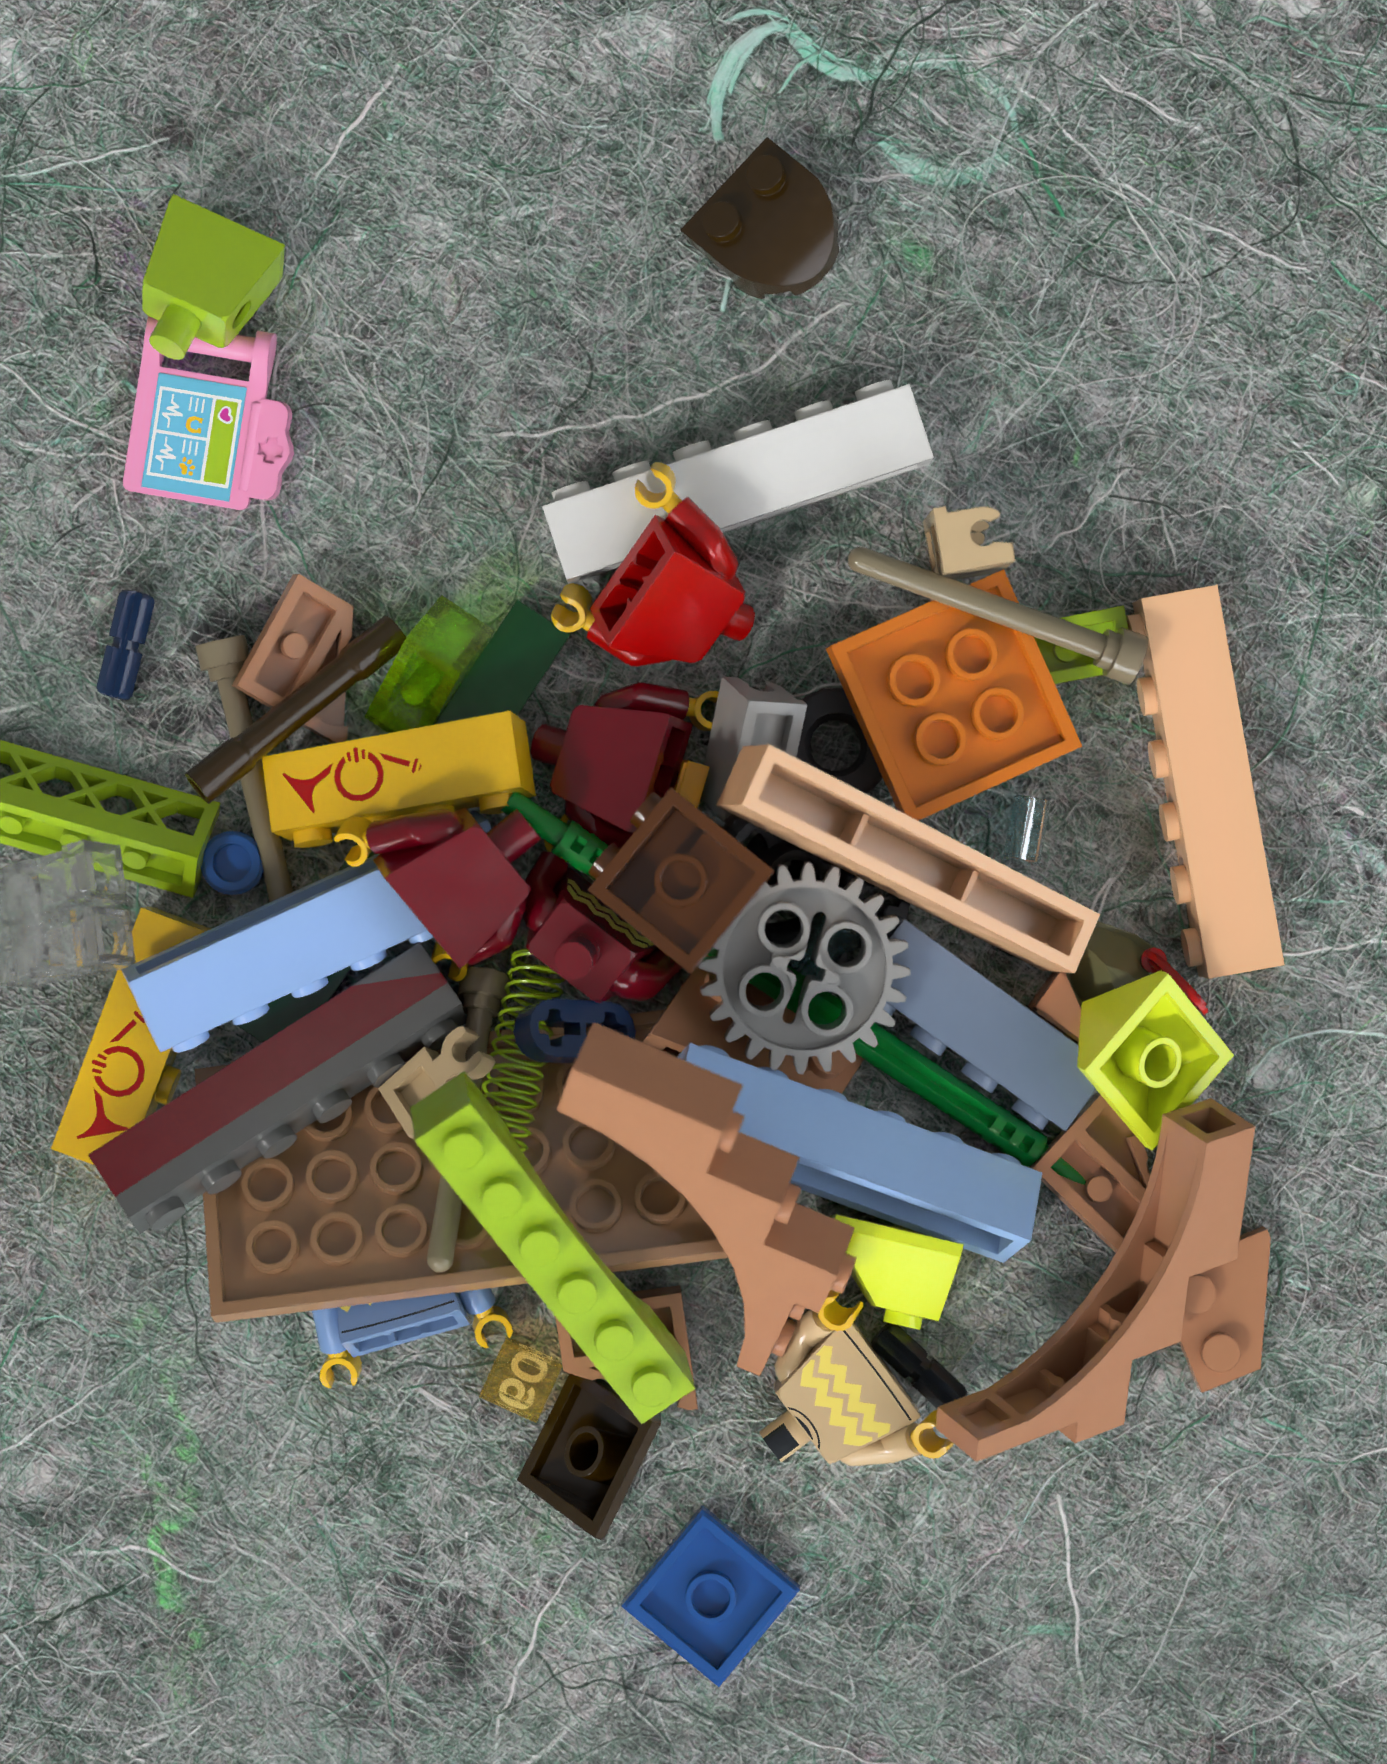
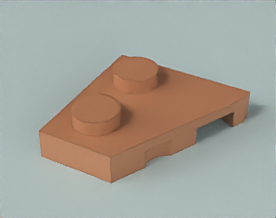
(295, 644)
(1227, 1315)

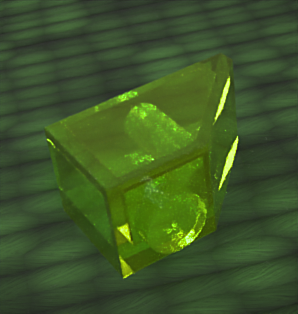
(429, 668)

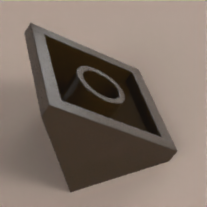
(588, 1454)

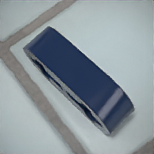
(574, 1018)

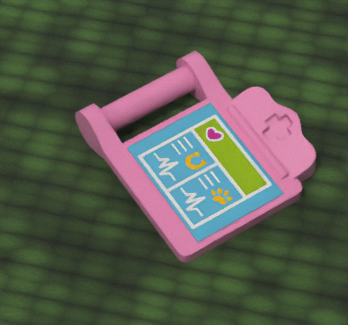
(209, 433)

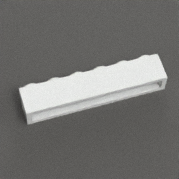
(748, 479)

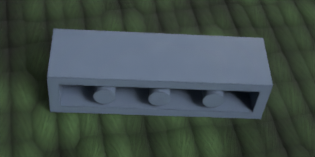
(989, 1030)

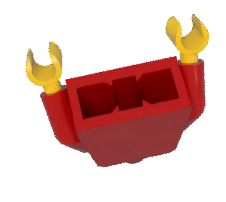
(668, 592)

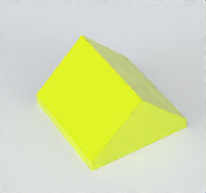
(1148, 1052)

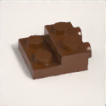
(678, 878)

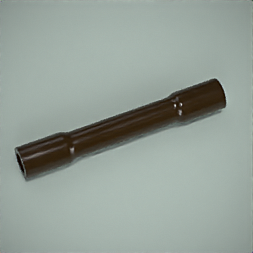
(241, 753)

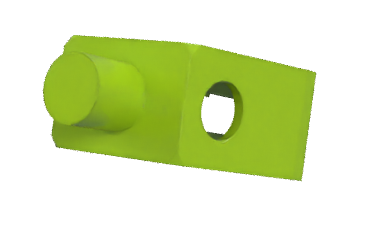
(206, 278)

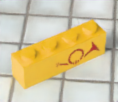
(398, 774)
(123, 1067)

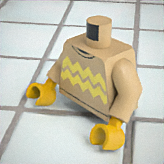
(845, 1397)

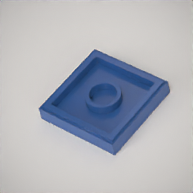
(710, 1595)

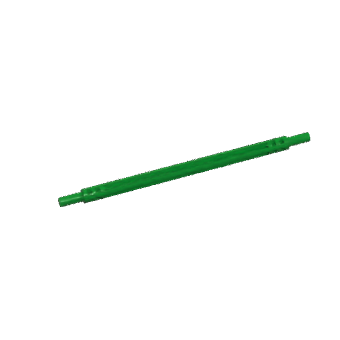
(891, 1054)

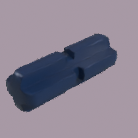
(129, 630)

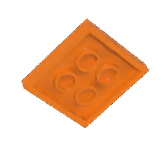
(952, 702)

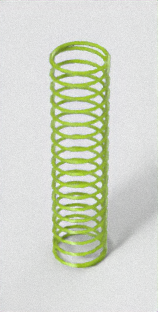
(522, 1064)

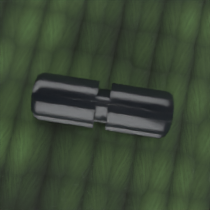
(910, 1361)

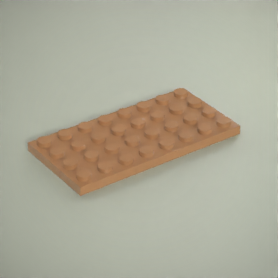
(356, 1198)

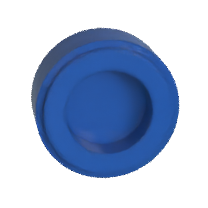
(232, 863)

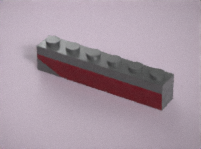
(278, 1090)

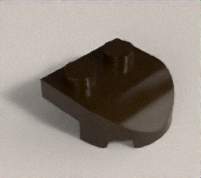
(768, 225)

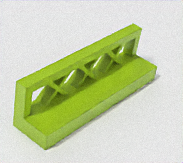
(148, 848)

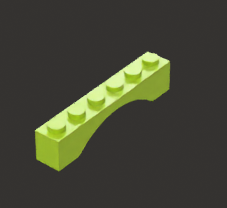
(508, 1198)

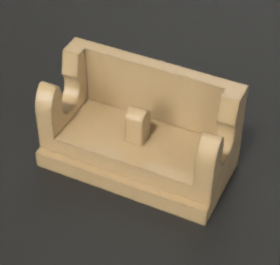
(957, 551)

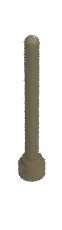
(1117, 652)
(223, 662)
(481, 998)

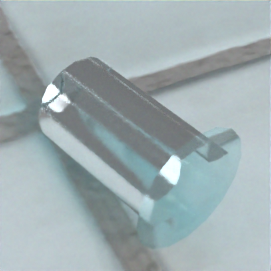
(1026, 830)

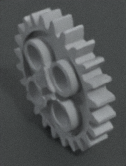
(861, 983)

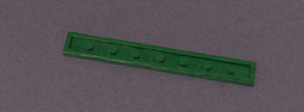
(497, 683)

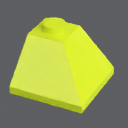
(902, 1271)

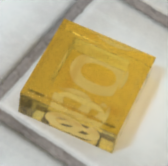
(521, 1379)

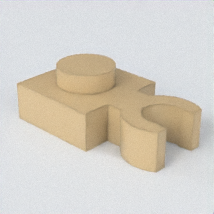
(430, 1071)

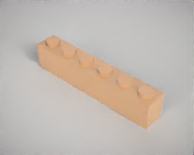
(1206, 784)
(907, 858)

